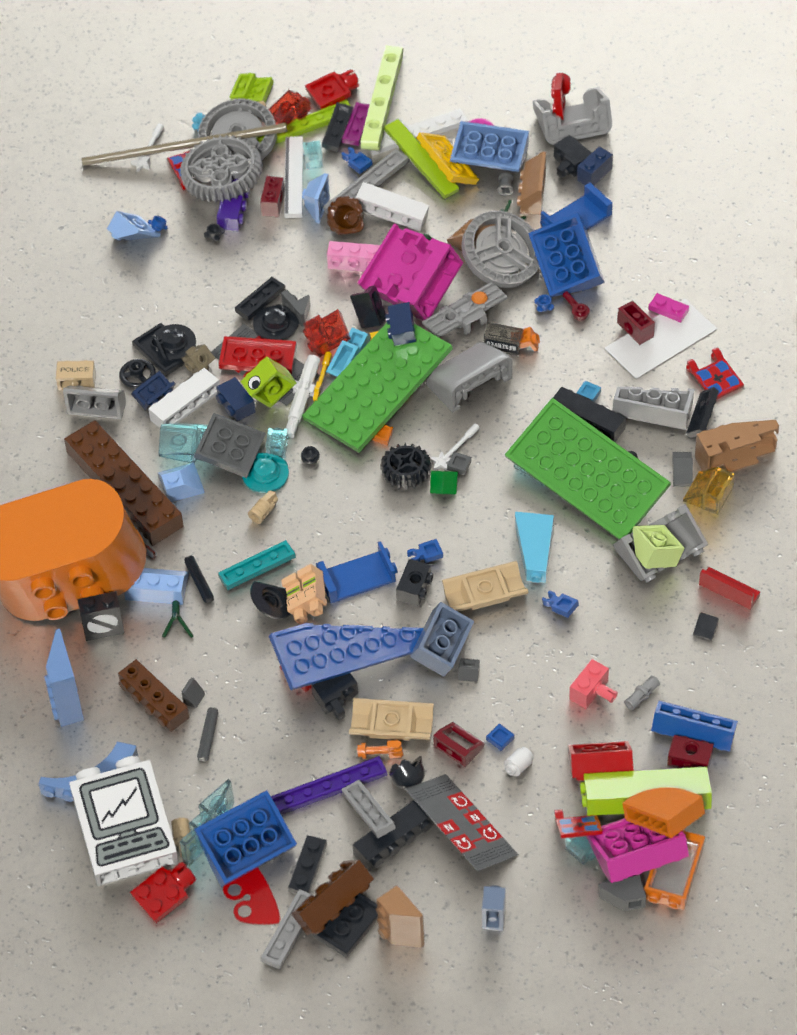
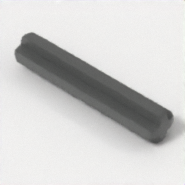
(207, 734)

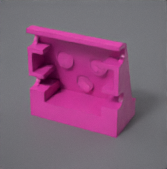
(412, 270)

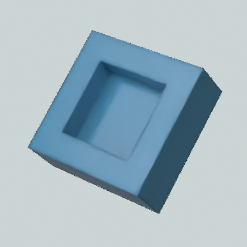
(589, 390)

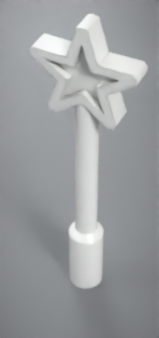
(142, 161)
(442, 460)

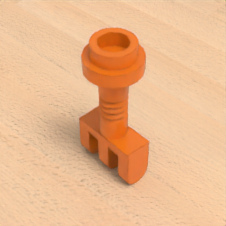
(393, 748)

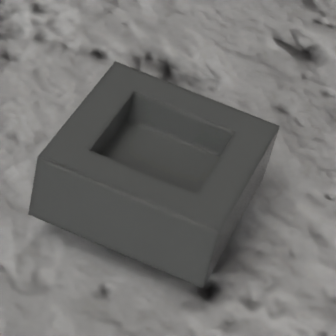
(459, 463)

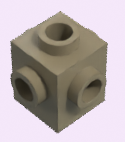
(198, 358)

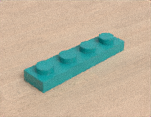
(256, 565)

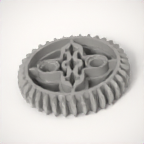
(221, 168)

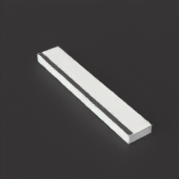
(293, 177)

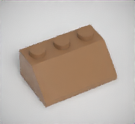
(533, 185)
(399, 919)

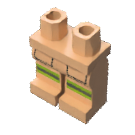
(305, 593)

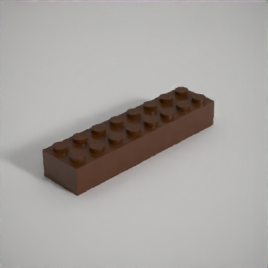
(142, 500)

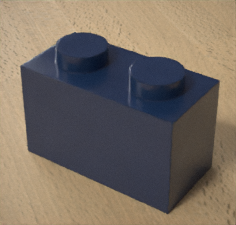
(595, 166)
(401, 324)
(235, 399)

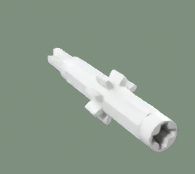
(302, 390)

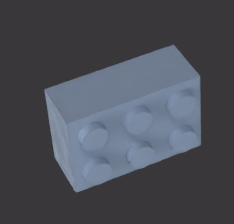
(442, 639)

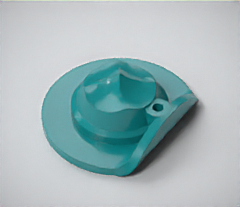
(267, 473)

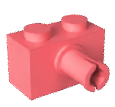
(591, 683)

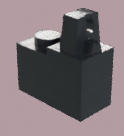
(570, 154)
(333, 692)

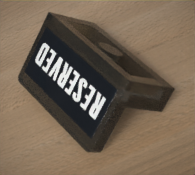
(504, 338)

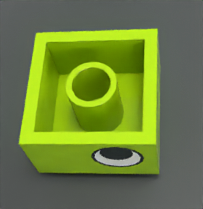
(268, 382)

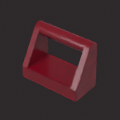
(453, 749)

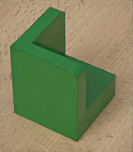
(443, 482)

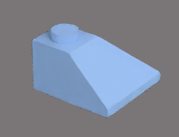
(316, 196)
(130, 227)
(181, 482)

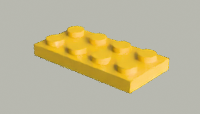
(440, 151)

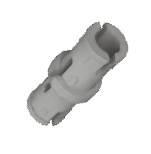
(641, 692)

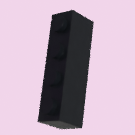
(598, 416)
(409, 824)

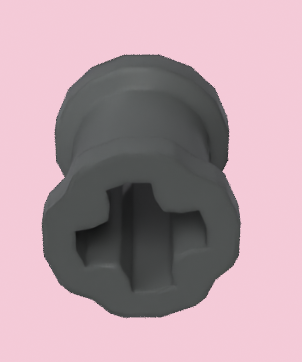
(505, 187)

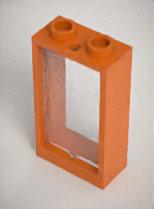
(674, 880)

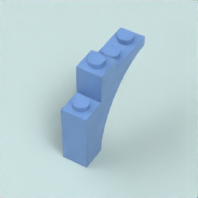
(60, 786)

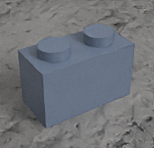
(493, 908)

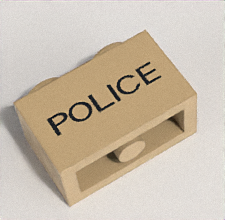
(75, 374)

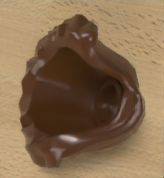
(345, 216)

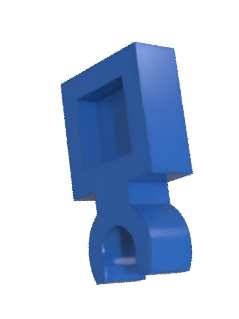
(358, 161)
(428, 551)
(561, 605)

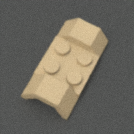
(484, 587)
(392, 719)

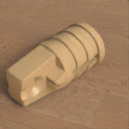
(263, 507)
(180, 829)

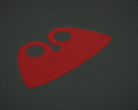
(262, 902)

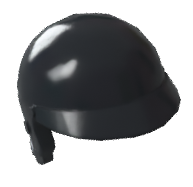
(407, 774)

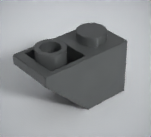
(624, 894)

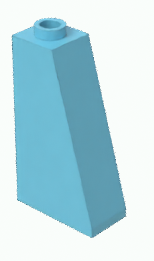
(534, 540)

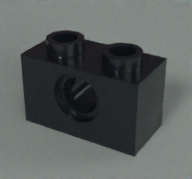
(414, 582)

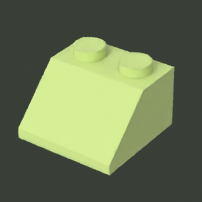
(656, 546)

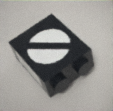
(100, 616)

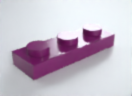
(356, 124)

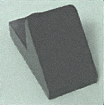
(298, 307)
(682, 469)

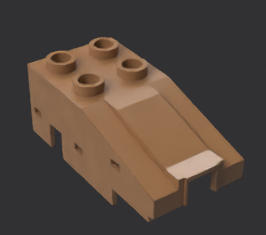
(735, 442)

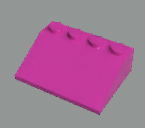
(632, 849)

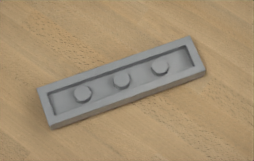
(368, 809)
(285, 935)

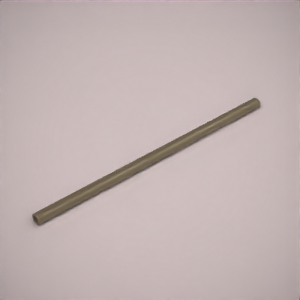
(178, 145)

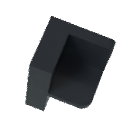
(368, 307)

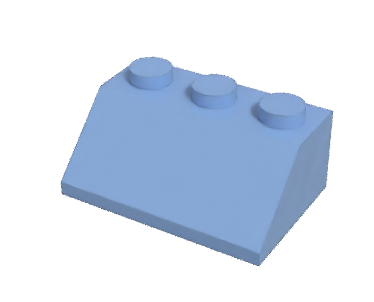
(159, 586)

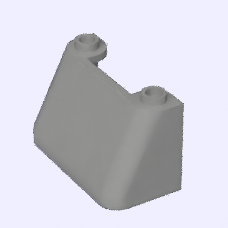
(579, 120)
(467, 371)
(684, 529)

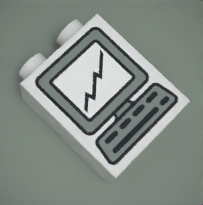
(123, 820)

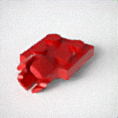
(332, 88)
(559, 88)
(164, 890)

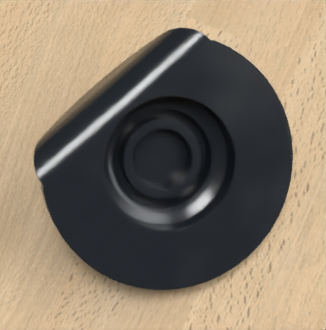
(275, 323)
(174, 341)
(270, 600)

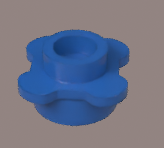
(158, 223)
(544, 303)

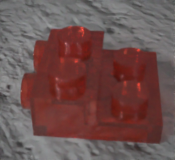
(290, 106)
(326, 332)

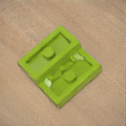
(252, 88)

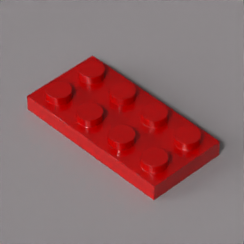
(246, 353)

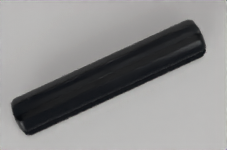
(198, 579)

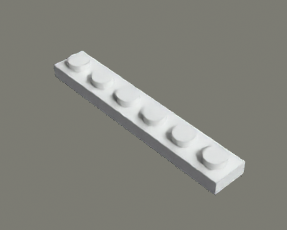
(432, 126)

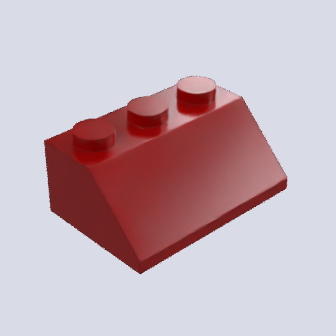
(600, 758)

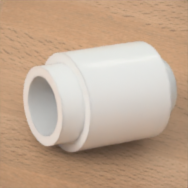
(518, 761)

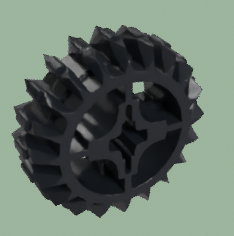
(407, 471)

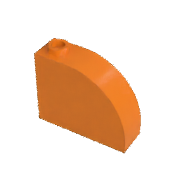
(664, 809)

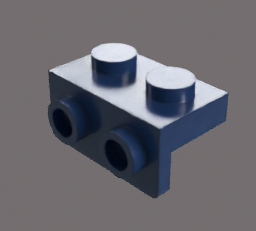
(152, 390)

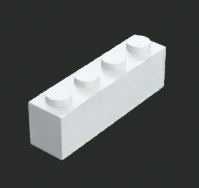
(392, 206)
(184, 399)

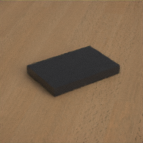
(146, 346)
(350, 926)

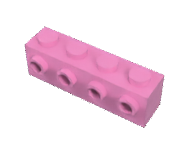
(350, 255)

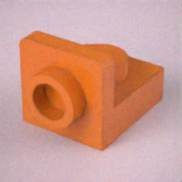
(530, 339)

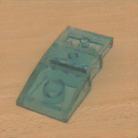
(180, 441)
(214, 805)

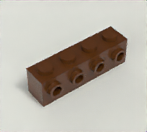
(153, 695)

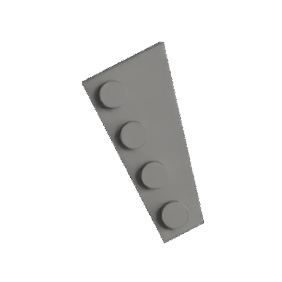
(655, 406)

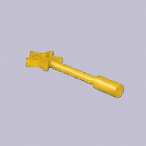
(326, 361)

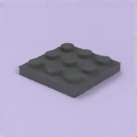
(229, 445)

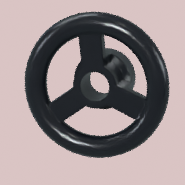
(136, 370)

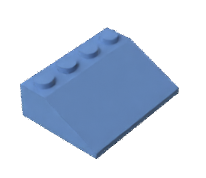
(490, 146)
(62, 684)

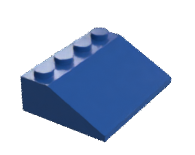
(566, 256)
(244, 838)

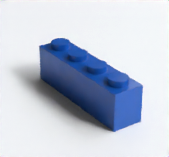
(694, 724)

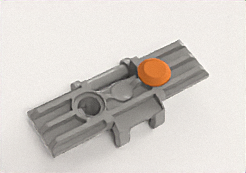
(465, 310)

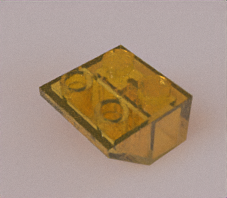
(710, 489)

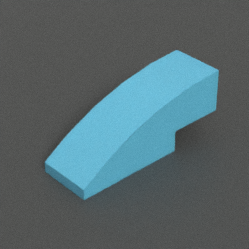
(348, 351)

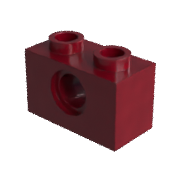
(272, 196)
(636, 322)
(682, 745)

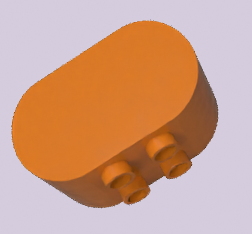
(66, 549)

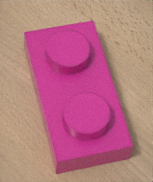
(668, 307)

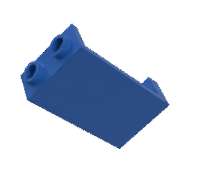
(591, 207)
(358, 575)

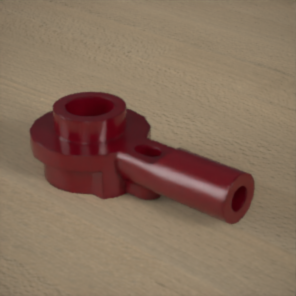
(579, 311)

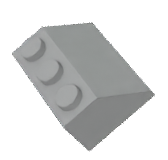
(94, 402)

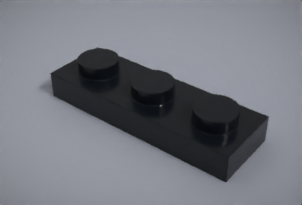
(337, 127)
(260, 298)
(702, 412)
(307, 864)

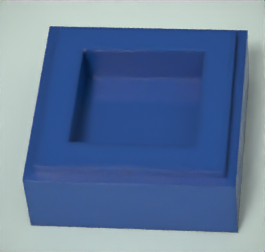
(500, 737)

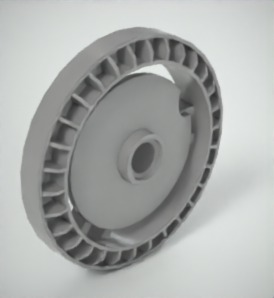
(238, 116)
(490, 261)

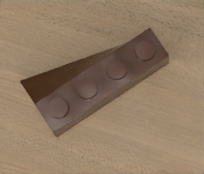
(333, 896)

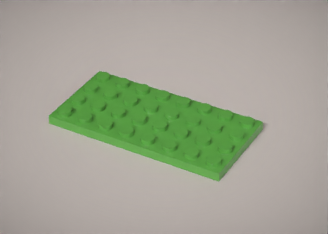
(375, 386)
(587, 469)

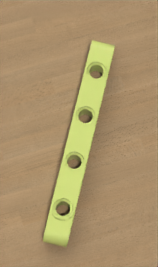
(382, 98)

